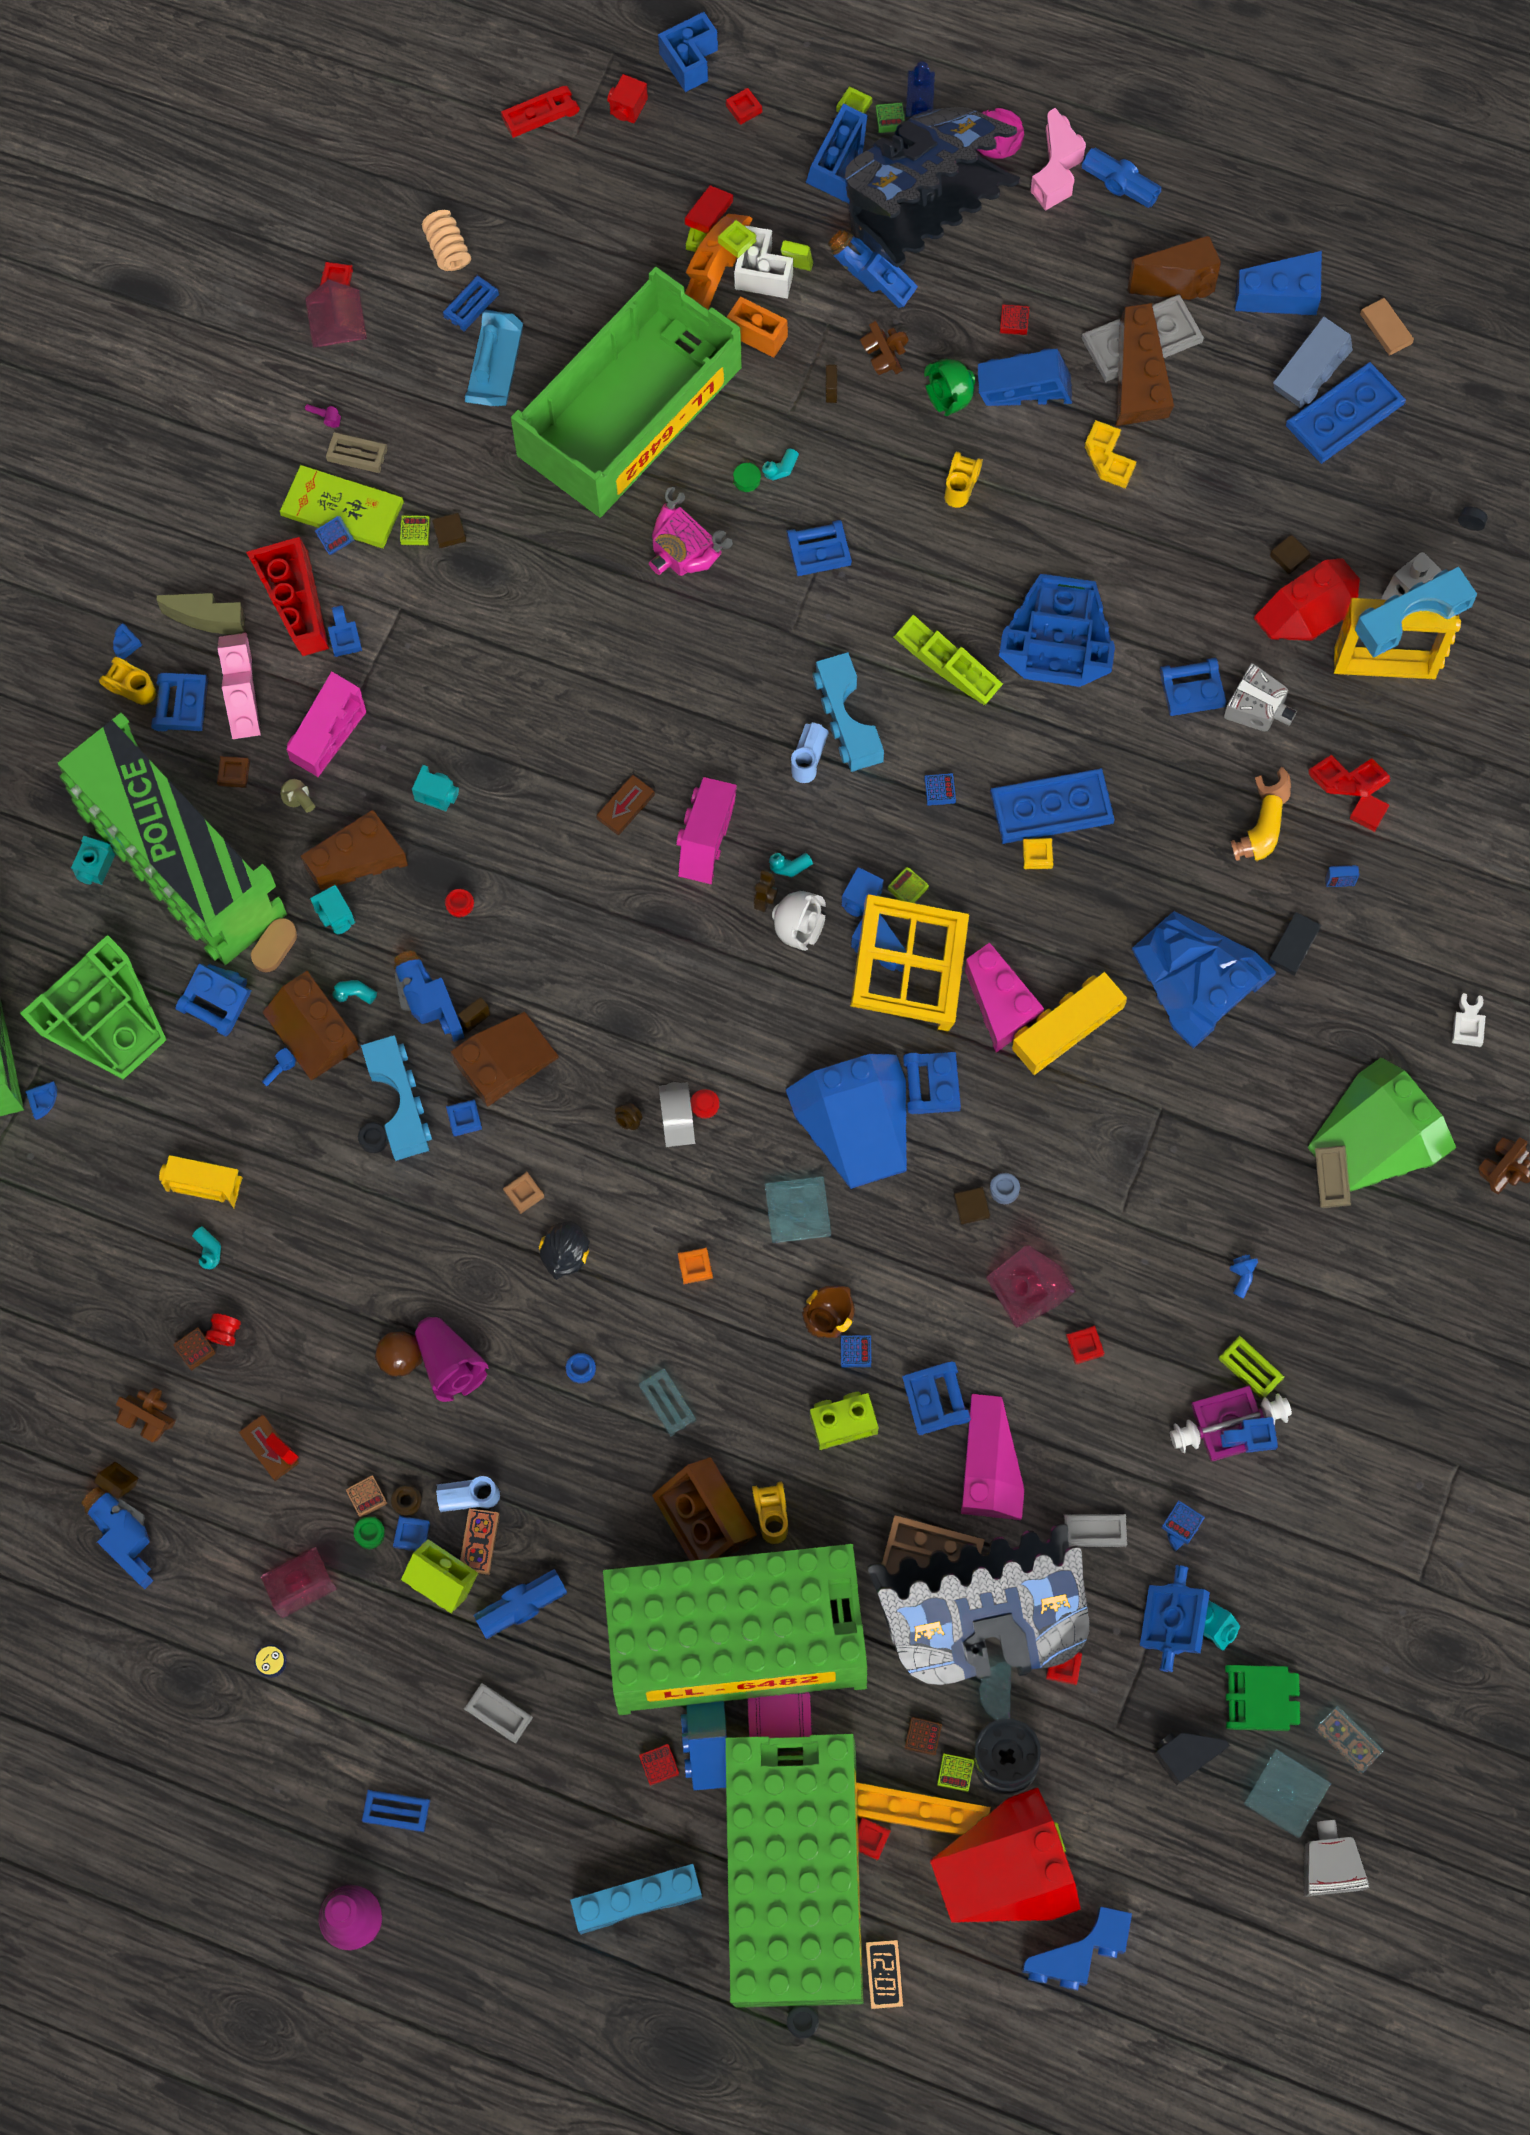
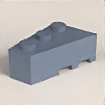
(1313, 363)

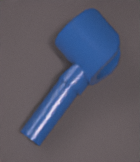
(286, 1061)

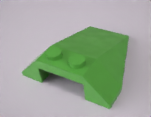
(99, 1012)
(1385, 1126)

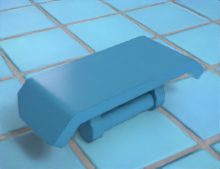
(494, 359)

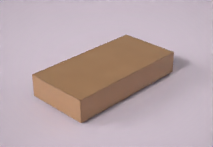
(1387, 326)

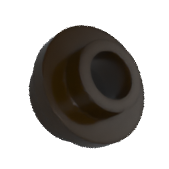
(628, 1116)
(400, 1493)

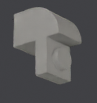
(676, 1114)

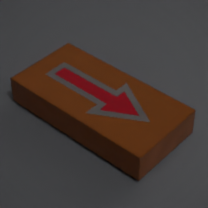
(625, 805)
(255, 1437)

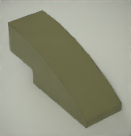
(204, 613)

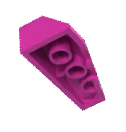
(991, 1466)

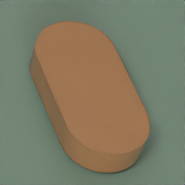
(274, 945)

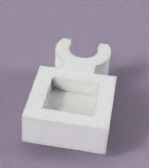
(1468, 1026)

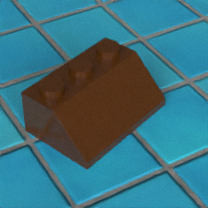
(310, 1026)
(704, 1512)

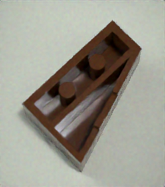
(354, 852)

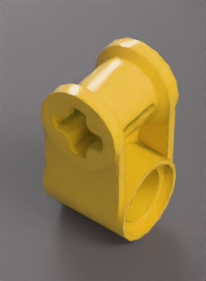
(963, 476)
(124, 680)
(771, 1506)

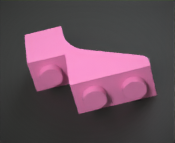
(1064, 152)
(238, 685)

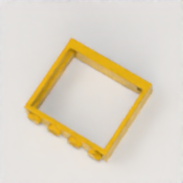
(1394, 662)

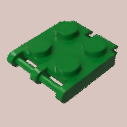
(1262, 1698)

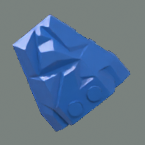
(1198, 974)

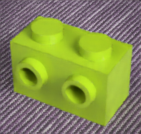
(843, 1420)
(439, 1576)

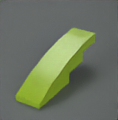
(946, 660)

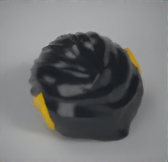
(564, 1249)

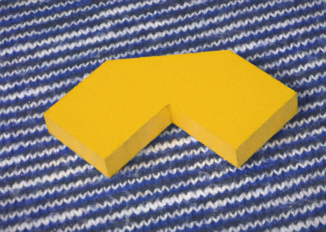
(1108, 465)

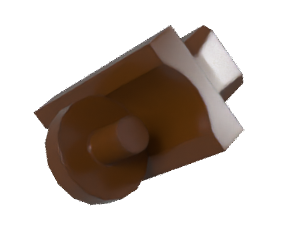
(887, 359)
(1511, 1168)
(133, 1408)

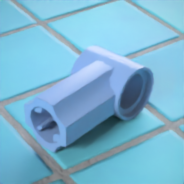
(808, 751)
(464, 1494)

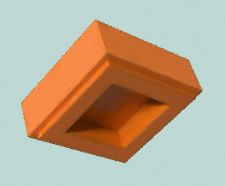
(695, 1265)

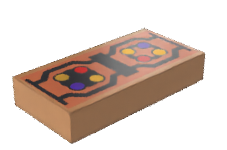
(480, 1540)

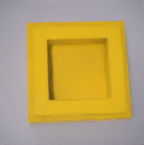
(1037, 853)

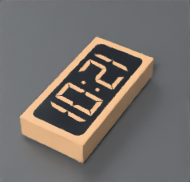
(884, 1974)

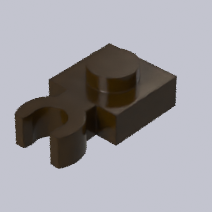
(766, 891)

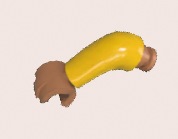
(1265, 834)

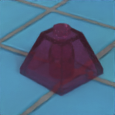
(1029, 1285)

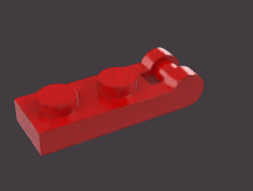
(539, 111)

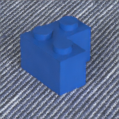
(685, 48)
(705, 1740)

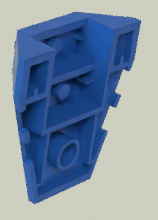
(1059, 634)
(856, 1116)

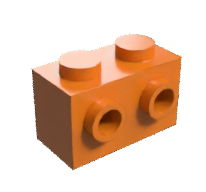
(759, 326)

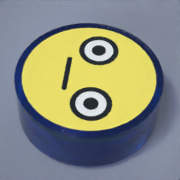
(270, 1661)

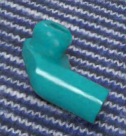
(782, 469)
(789, 868)
(353, 987)
(211, 1248)

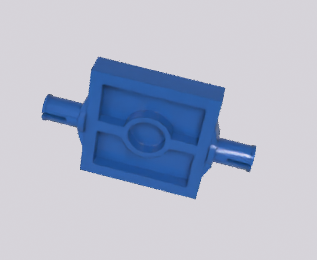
(1174, 1619)

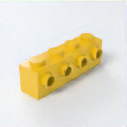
(1068, 1023)

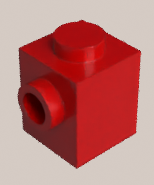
(627, 99)

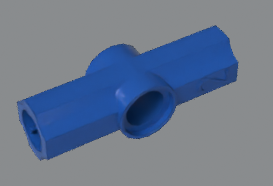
(1121, 177)
(520, 1604)

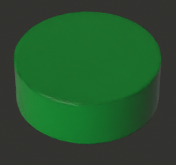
(746, 477)
(369, 1532)

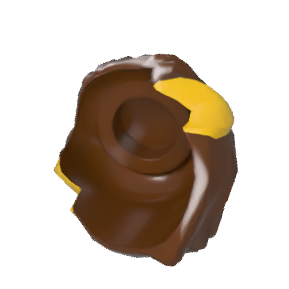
(829, 1311)

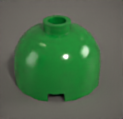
(950, 385)

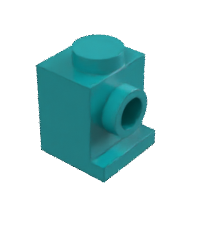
(434, 789)
(98, 868)
(333, 910)

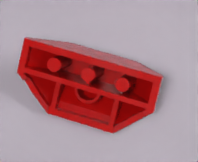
(1310, 602)

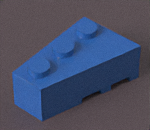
(839, 148)

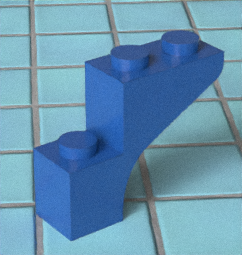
(853, 903)
(1072, 1962)

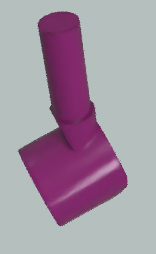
(330, 415)

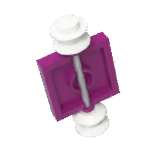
(1222, 1414)

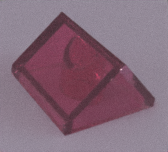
(335, 314)
(298, 1583)

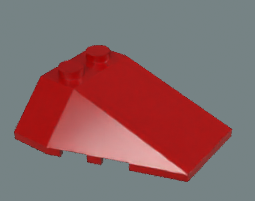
(1008, 1866)

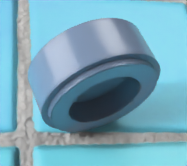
(1004, 1188)

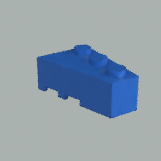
(1281, 286)
(1025, 377)

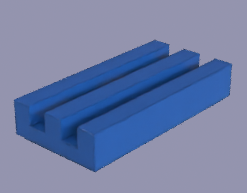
(466, 312)
(423, 1815)

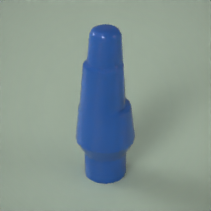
(230, 974)

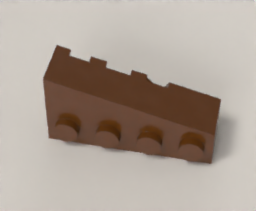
(1142, 373)

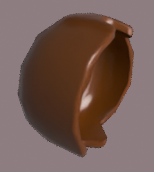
(398, 1353)

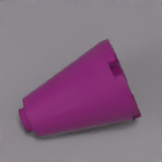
(448, 1360)
(350, 1917)

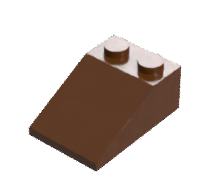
(1182, 269)
(503, 1057)

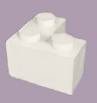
(760, 270)

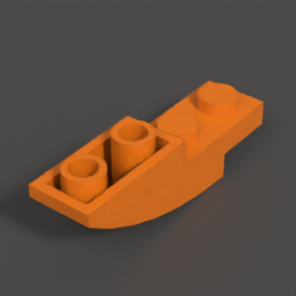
(710, 261)

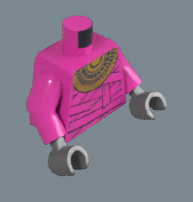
(682, 541)

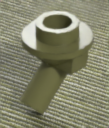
(295, 794)

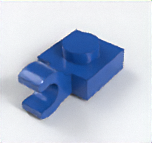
(344, 635)
(1255, 1434)

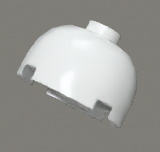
(799, 919)

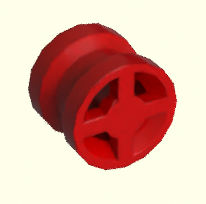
(223, 1329)

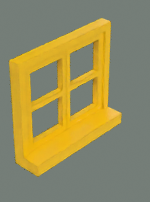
(950, 966)

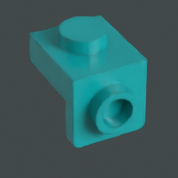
(1220, 1626)

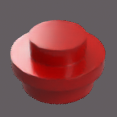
(459, 902)
(704, 1103)

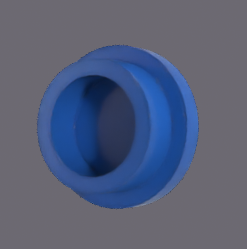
(580, 1368)

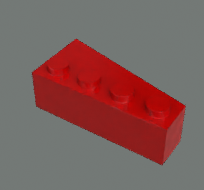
(292, 589)

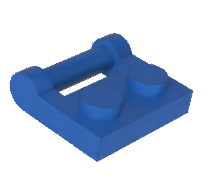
(822, 554)
(1194, 695)
(189, 702)
(218, 991)
(941, 1081)
(926, 1400)

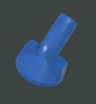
(1244, 1267)

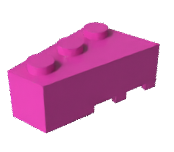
(326, 724)
(705, 829)
(1001, 996)

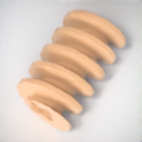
(445, 241)

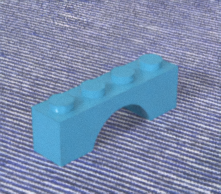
(1445, 595)
(859, 742)
(404, 1130)
(636, 1898)

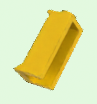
(200, 1179)

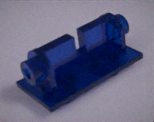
(920, 90)

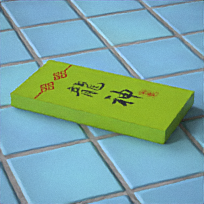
(321, 497)

